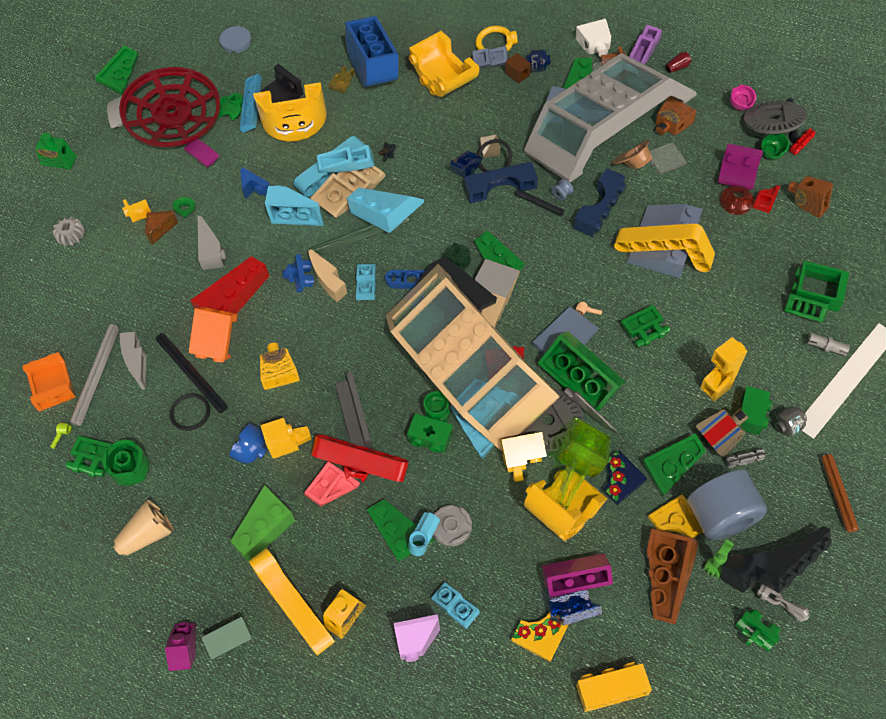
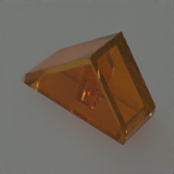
(159, 224)

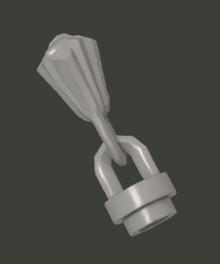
(798, 611)

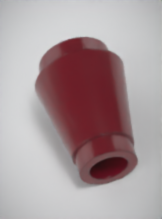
(679, 62)

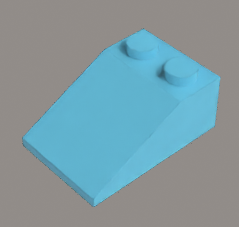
(290, 207)

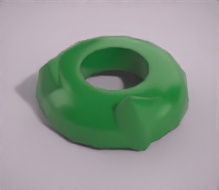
(184, 201)

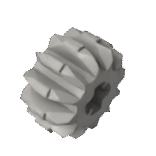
(68, 231)

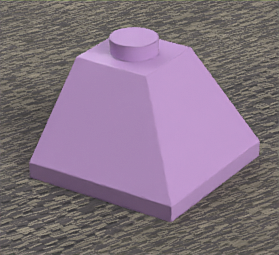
(416, 636)

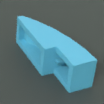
(346, 159)

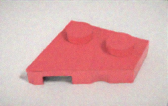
(330, 485)

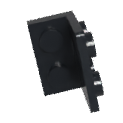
(285, 87)

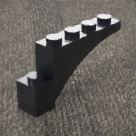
(777, 567)

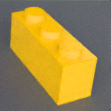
(613, 686)

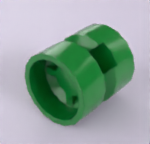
(437, 406)

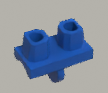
(297, 272)

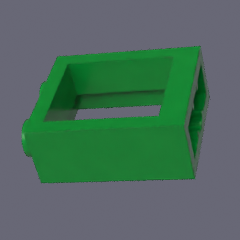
(826, 274)

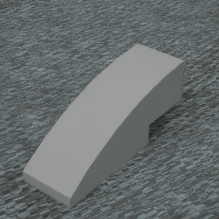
(134, 357)

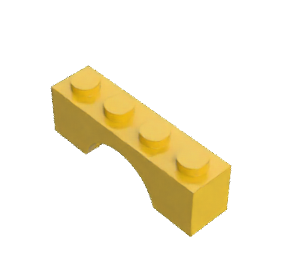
(728, 362)

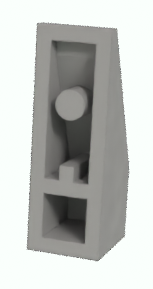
(209, 248)

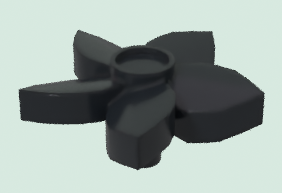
(388, 151)

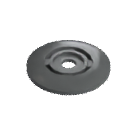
(790, 114)
(564, 413)

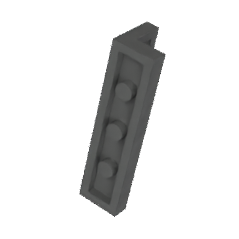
(353, 412)

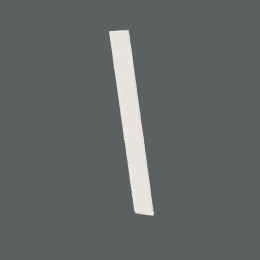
(845, 381)

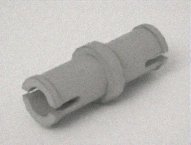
(828, 344)

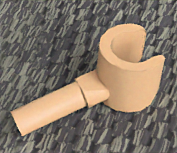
(582, 307)

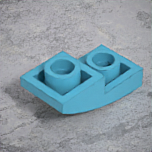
(366, 281)
(455, 605)

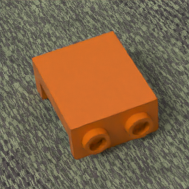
(211, 333)
(49, 381)

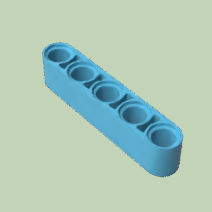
(313, 179)

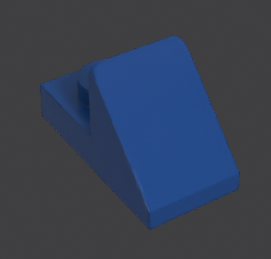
(252, 182)

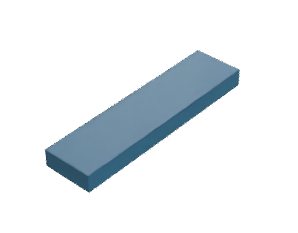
(249, 107)

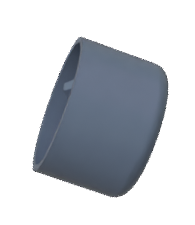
(727, 505)

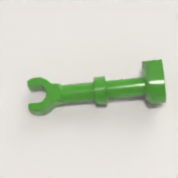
(714, 564)

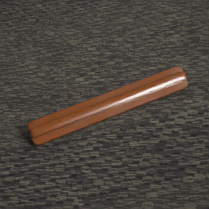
(839, 493)

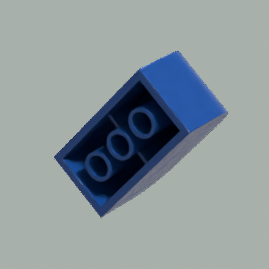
(371, 51)

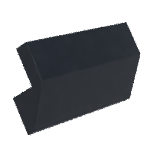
(470, 287)

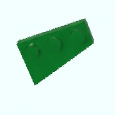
(394, 528)

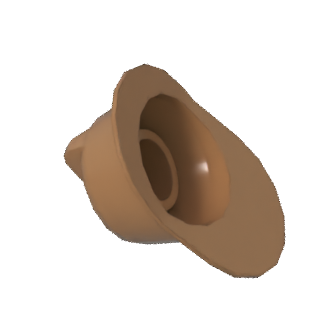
(635, 157)

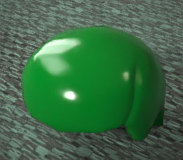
(774, 146)

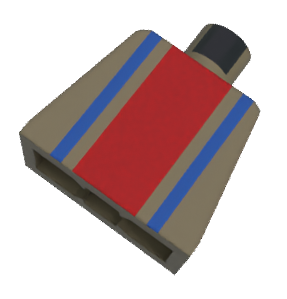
(723, 430)

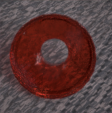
(736, 205)

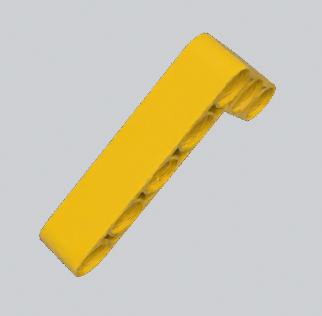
(669, 237)
(291, 601)

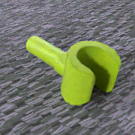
(61, 428)

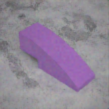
(646, 44)

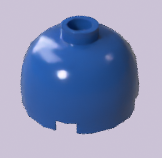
(249, 446)

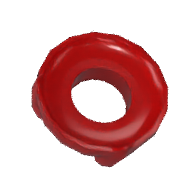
(355, 473)

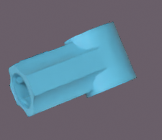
(423, 533)

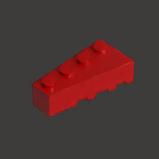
(234, 288)

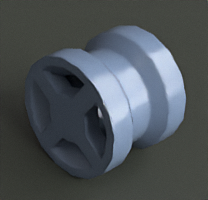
(562, 190)

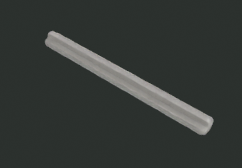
(94, 375)

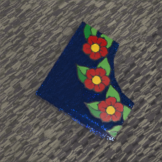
(623, 478)

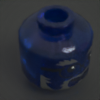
(538, 60)

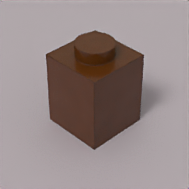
(517, 68)

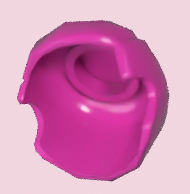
(742, 97)

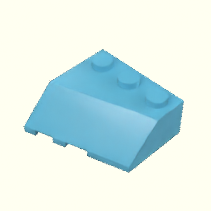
(382, 208)

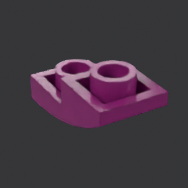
(202, 152)

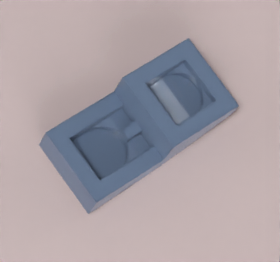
(490, 58)

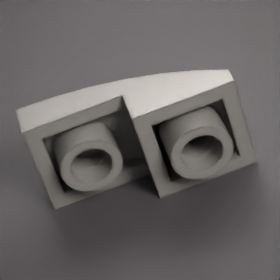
(113, 113)

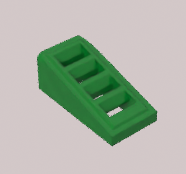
(821, 318)

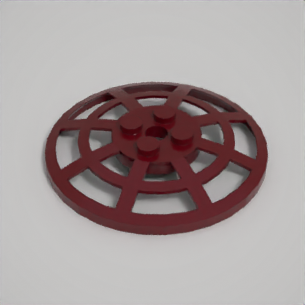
(169, 102)

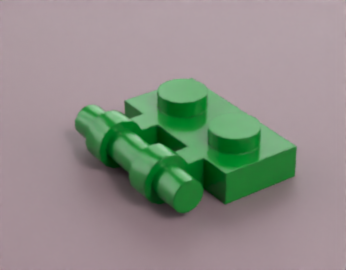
(642, 321)
(89, 450)

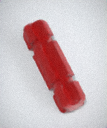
(802, 141)

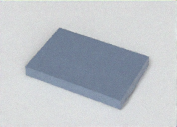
(569, 321)

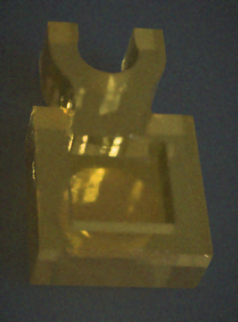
(341, 80)

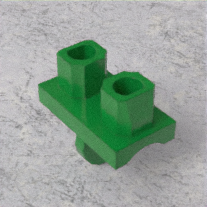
(757, 632)

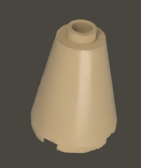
(143, 529)

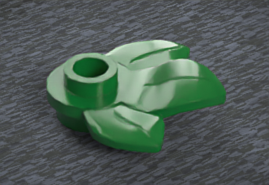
(231, 105)

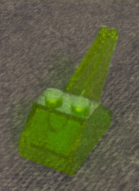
(583, 450)

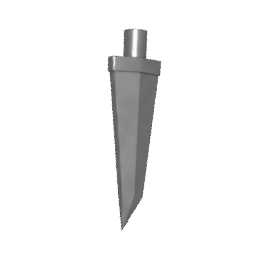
(588, 408)

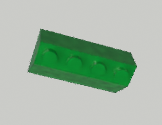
(581, 370)

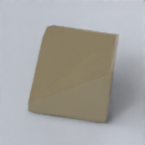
(492, 149)

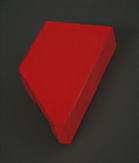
(765, 199)

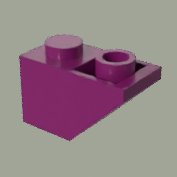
(181, 646)

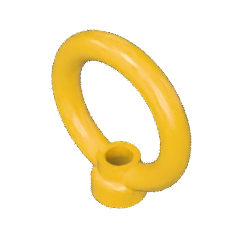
(510, 36)

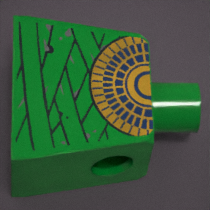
(54, 152)

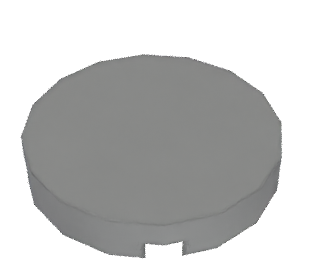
(454, 525)

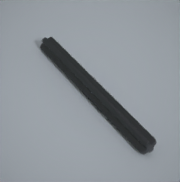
(191, 373)

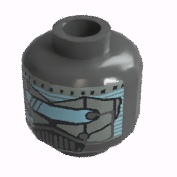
(790, 421)

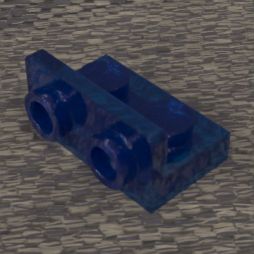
(573, 607)

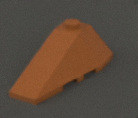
(670, 570)

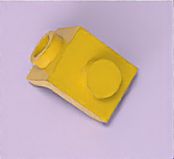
(136, 211)

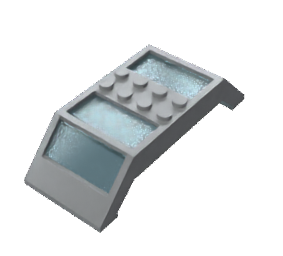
(595, 111)

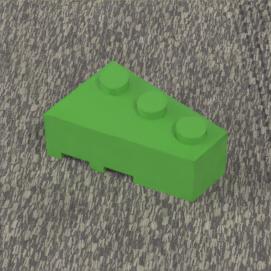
(261, 525)

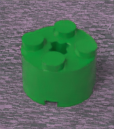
(126, 463)

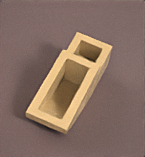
(327, 276)

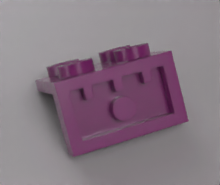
(740, 166)

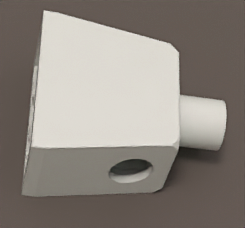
(594, 37)

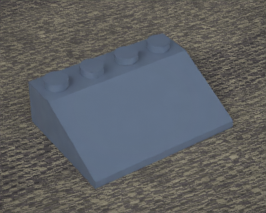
(665, 261)

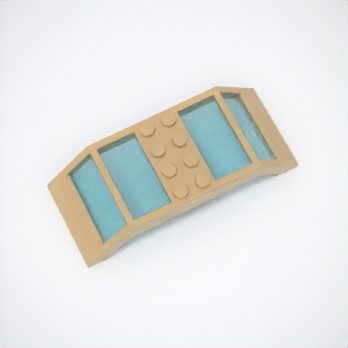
(469, 359)

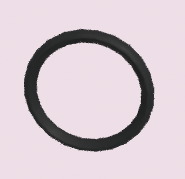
(495, 141)
(191, 427)

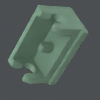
(227, 638)

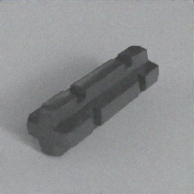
(745, 457)

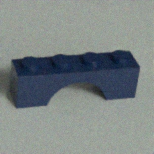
(519, 176)
(590, 217)

